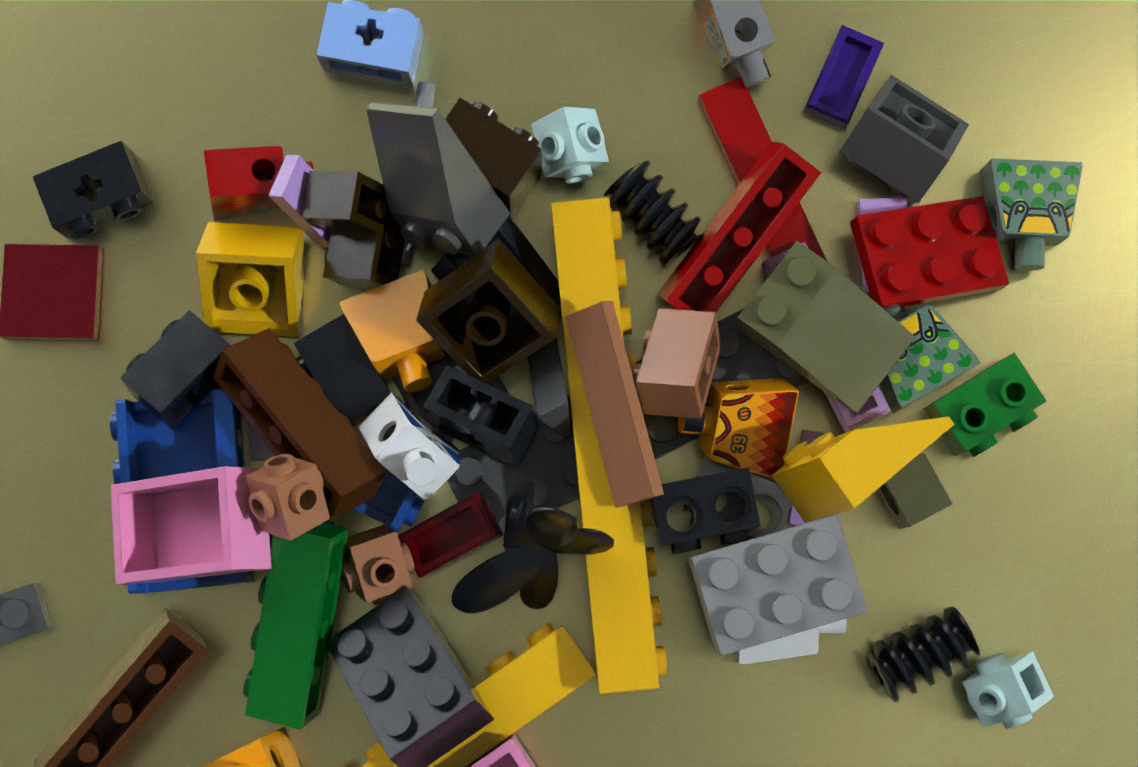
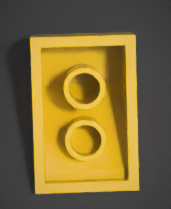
(846, 469)

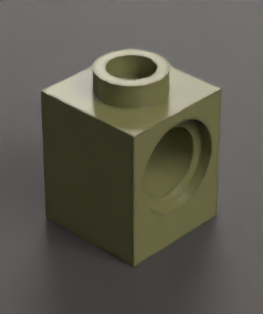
(915, 492)

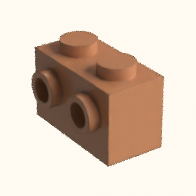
(678, 363)

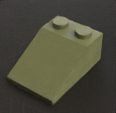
(825, 327)

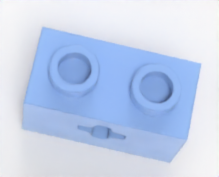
(388, 59)

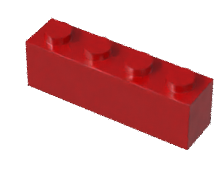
(740, 230)

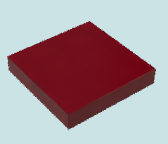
(51, 292)

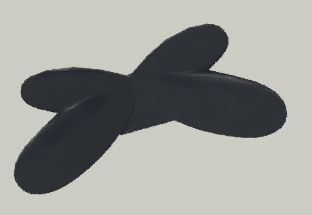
(529, 556)

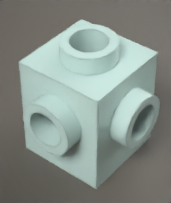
(570, 143)
(1007, 689)

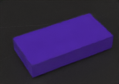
(843, 77)

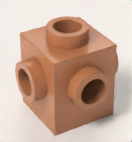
(287, 496)
(376, 564)

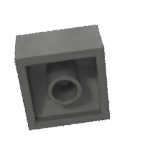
(904, 139)

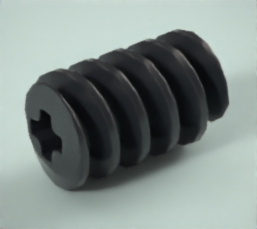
(653, 213)
(923, 652)

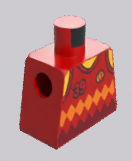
(235, 179)

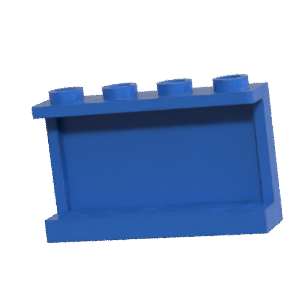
(203, 440)

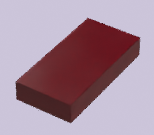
(451, 534)

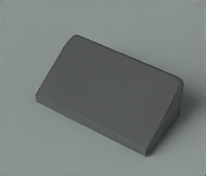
(549, 388)

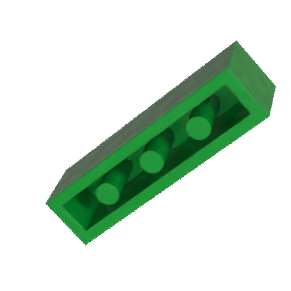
(293, 625)

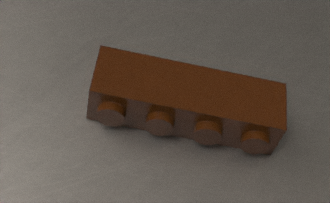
(298, 419)
(127, 696)

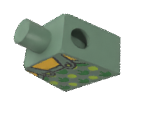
(1030, 205)
(929, 360)

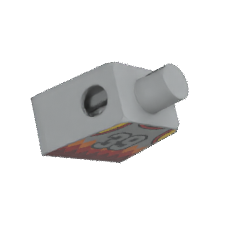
(720, 22)

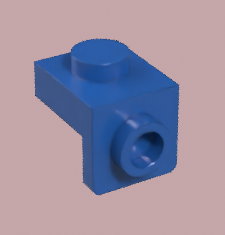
(393, 503)

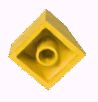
(251, 278)

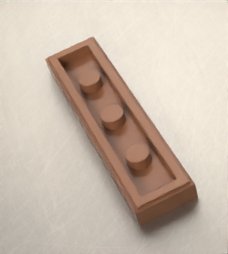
(614, 404)

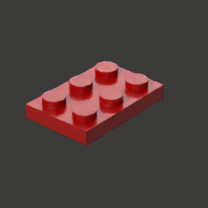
(929, 252)

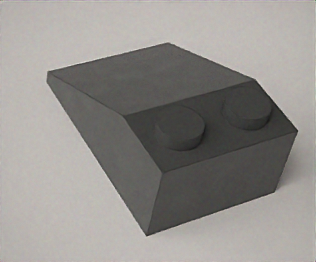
(433, 181)

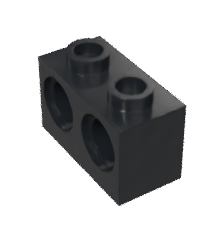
(701, 497)

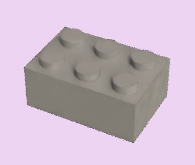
(777, 585)

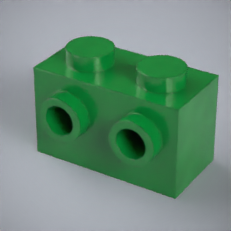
(988, 404)

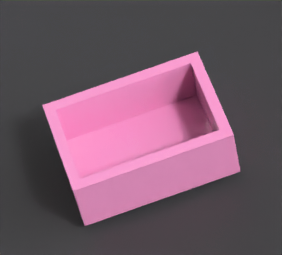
(186, 527)

